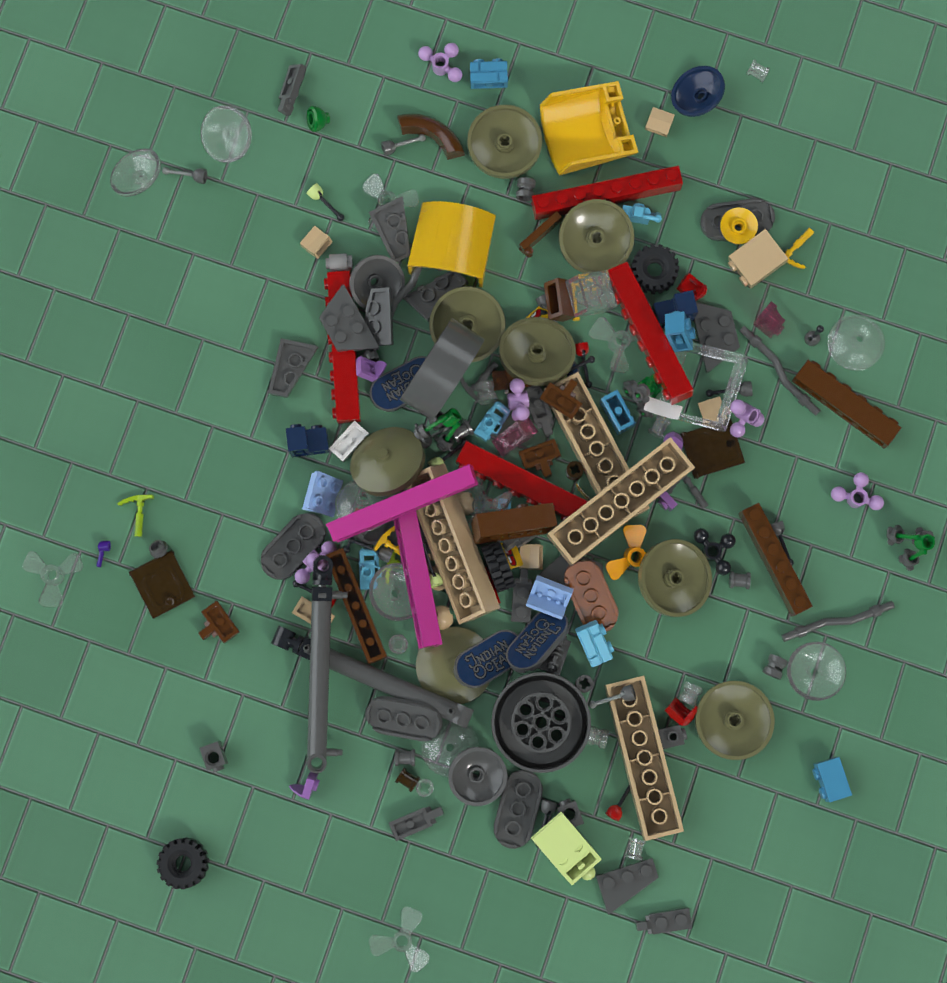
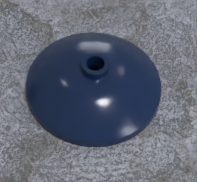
(695, 84)

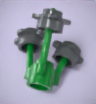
(641, 392)
(448, 419)
(922, 540)

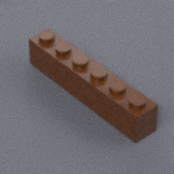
(846, 403)
(775, 559)
(357, 607)

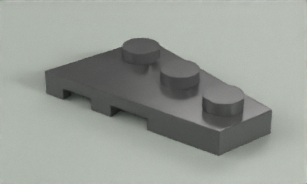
(392, 228)
(426, 296)
(380, 316)
(289, 366)
(625, 882)

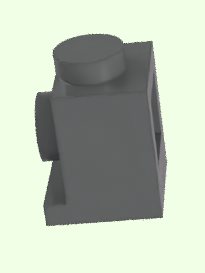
(665, 736)

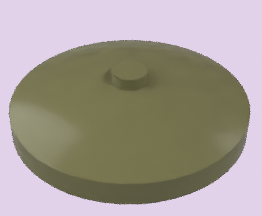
(504, 141)
(596, 236)
(473, 309)
(537, 351)
(387, 461)
(675, 578)
(436, 666)
(734, 720)

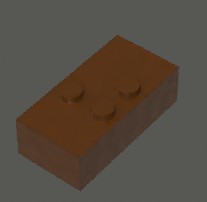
(513, 523)

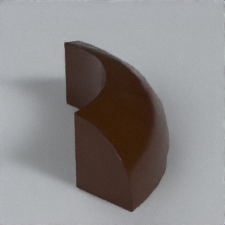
(434, 129)

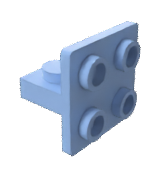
(322, 494)
(549, 597)

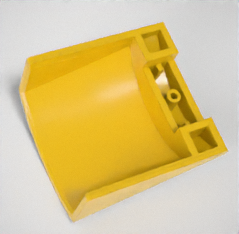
(586, 127)
(452, 239)

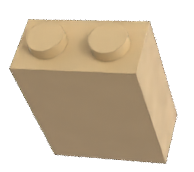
(757, 259)

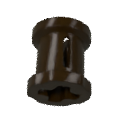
(576, 476)
(407, 779)

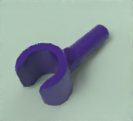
(102, 546)

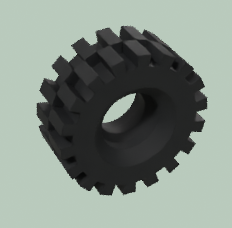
(664, 259)
(498, 566)
(167, 863)

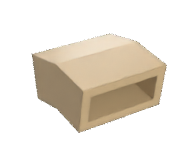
(659, 122)
(316, 242)
(710, 408)
(532, 556)

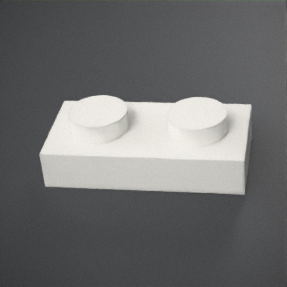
(348, 441)

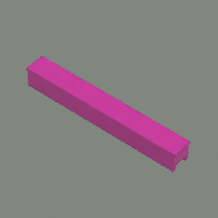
(402, 503)
(417, 581)

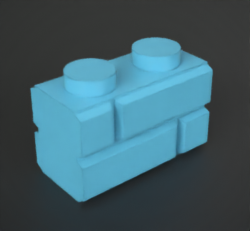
(594, 644)

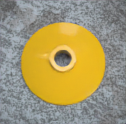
(742, 218)

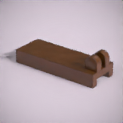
(527, 244)

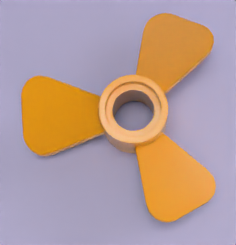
(634, 536)

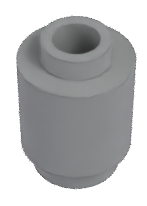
(339, 262)

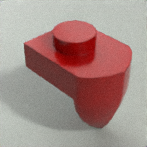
(690, 283)
(680, 713)

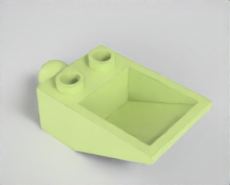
(567, 849)

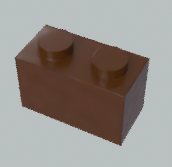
(558, 300)

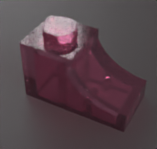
(770, 321)
(514, 436)

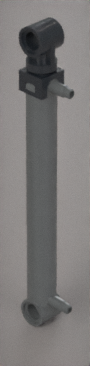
(319, 665)
(376, 678)

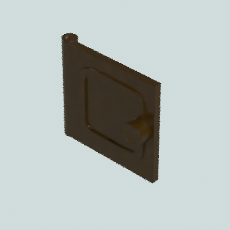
(711, 450)
(162, 584)

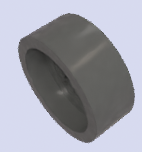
(442, 369)
(553, 753)

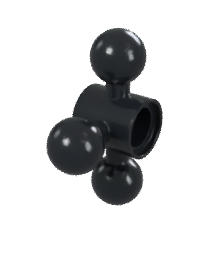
(727, 541)

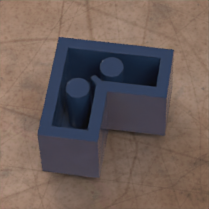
(680, 302)
(307, 441)

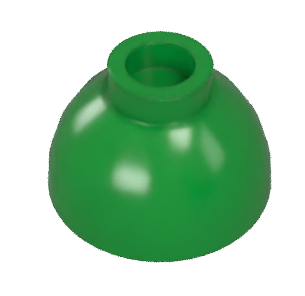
(317, 118)

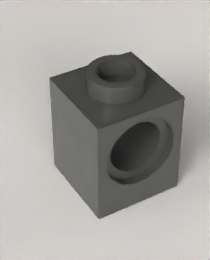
(206, 752)
(577, 819)

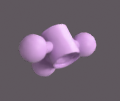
(451, 50)
(518, 400)
(746, 414)
(860, 480)
(303, 575)

